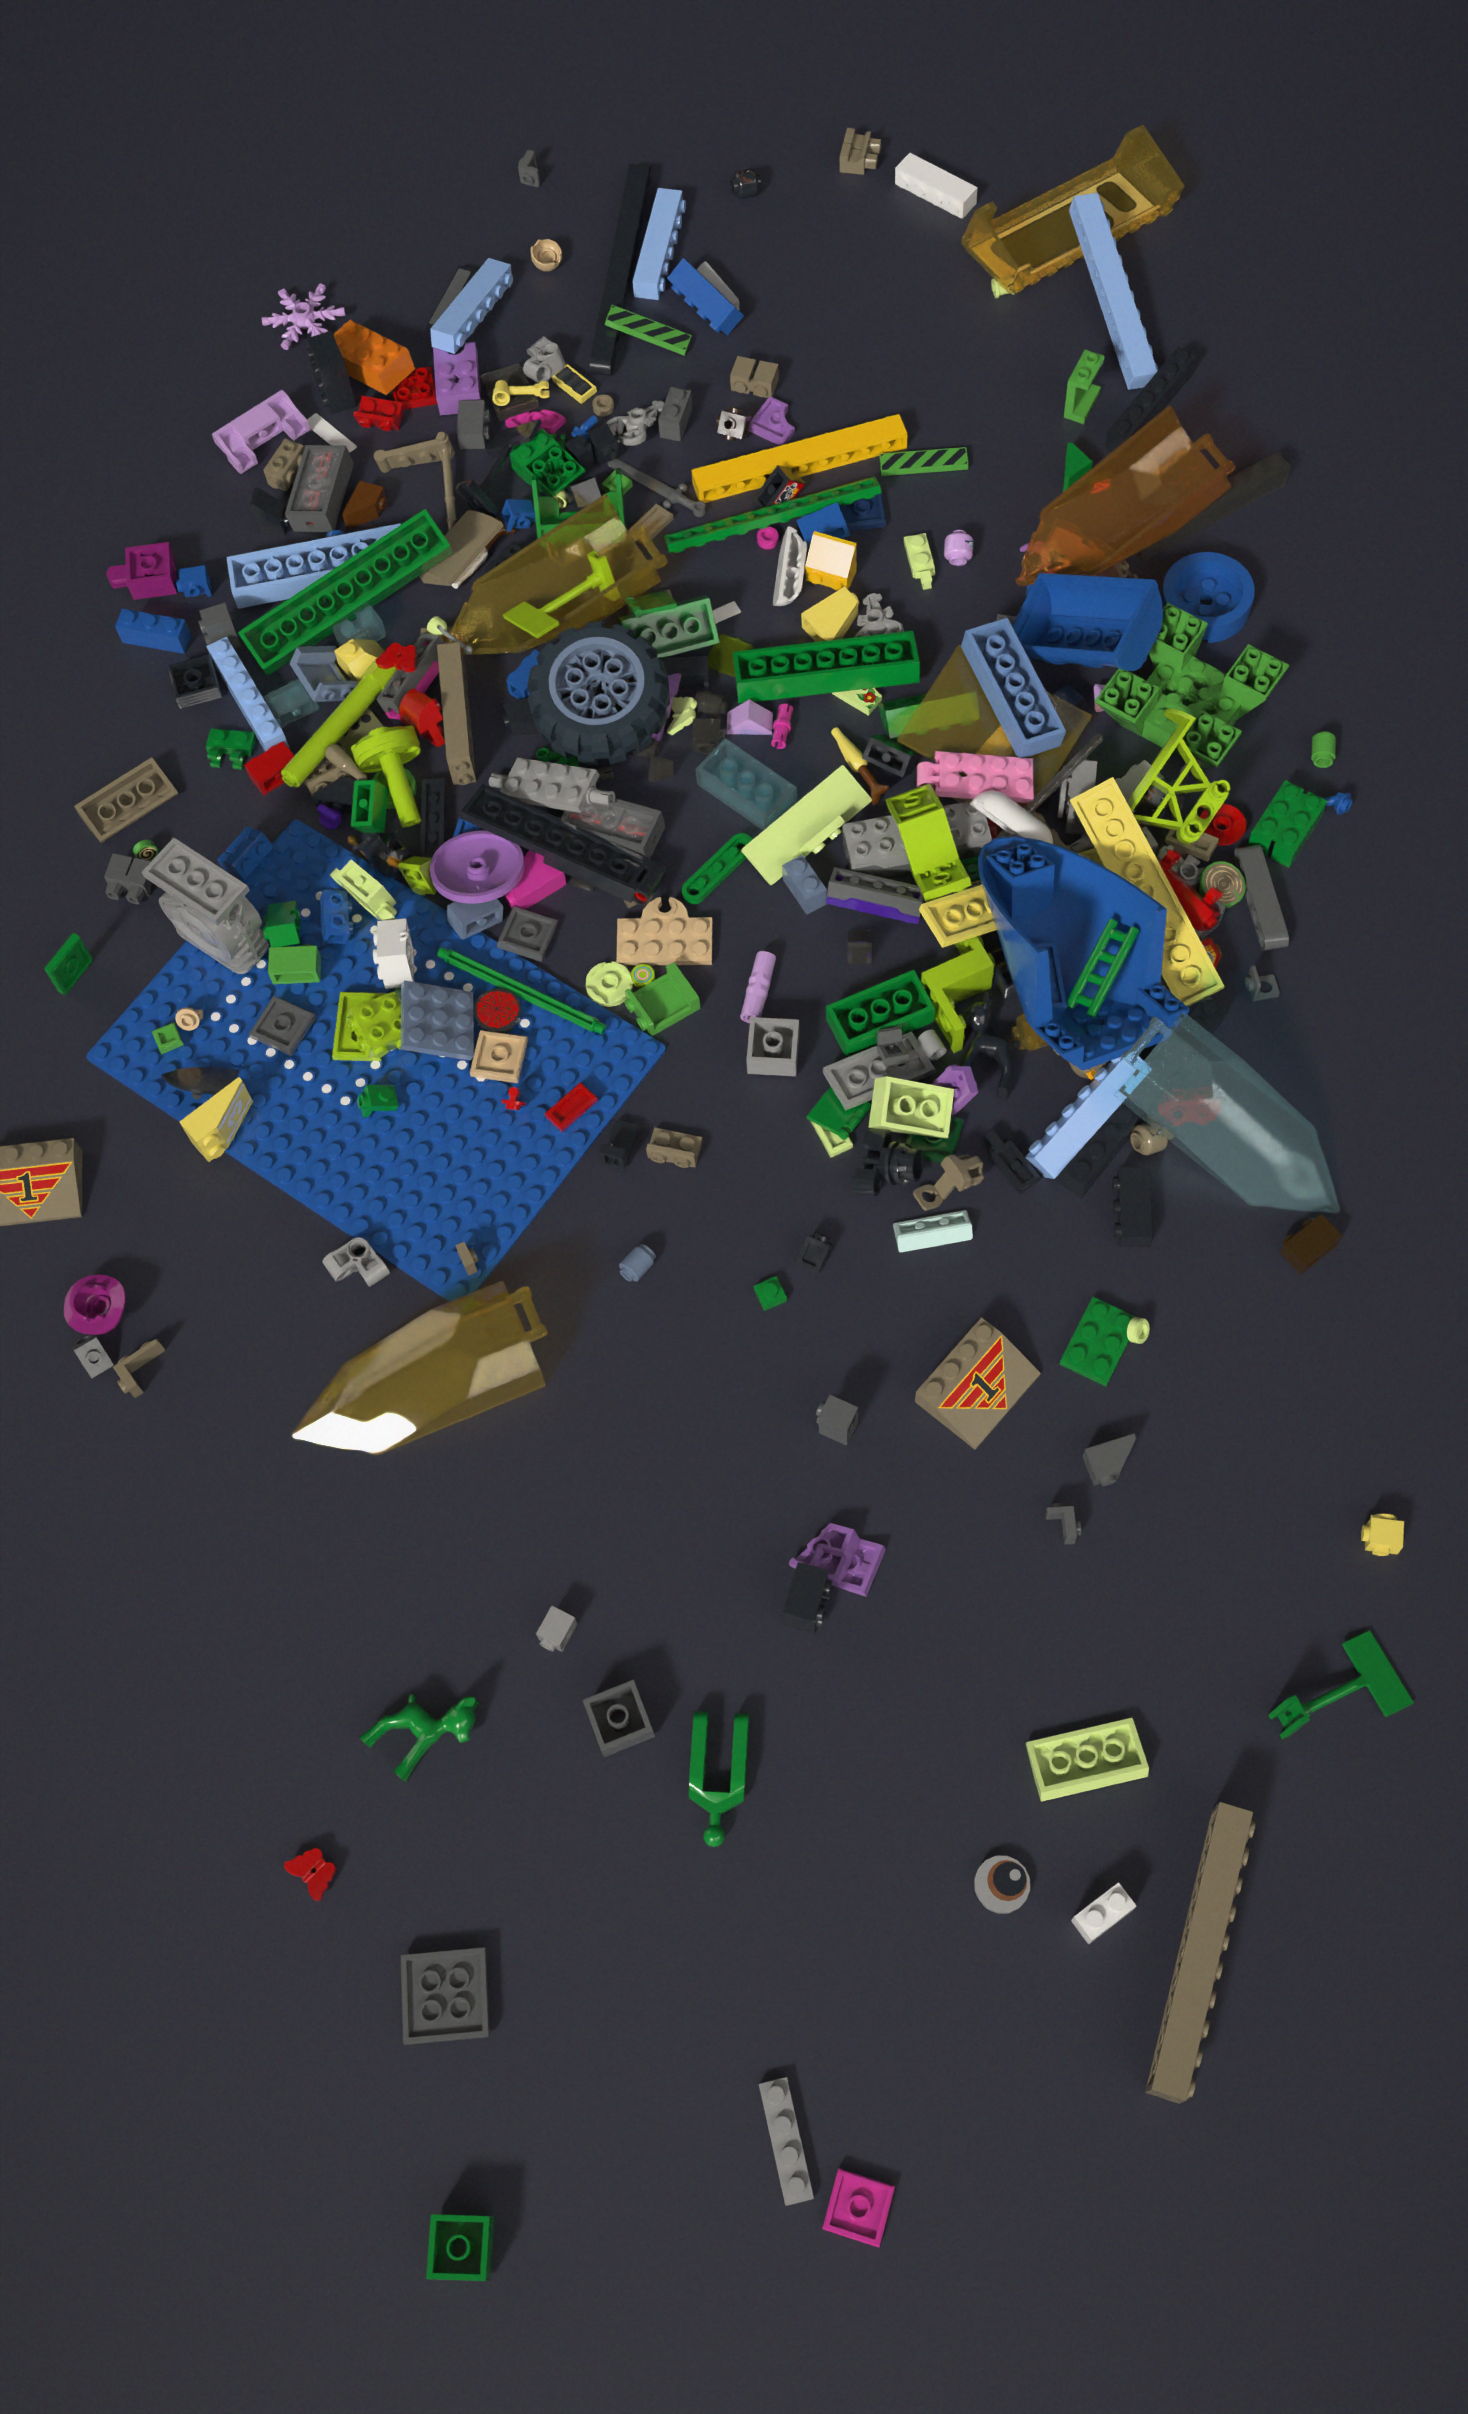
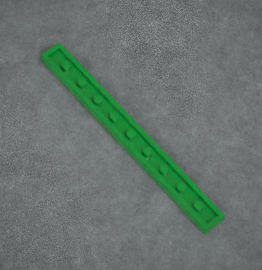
(772, 514)

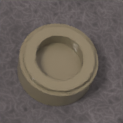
(603, 405)

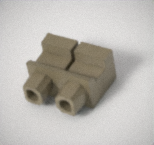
(856, 150)

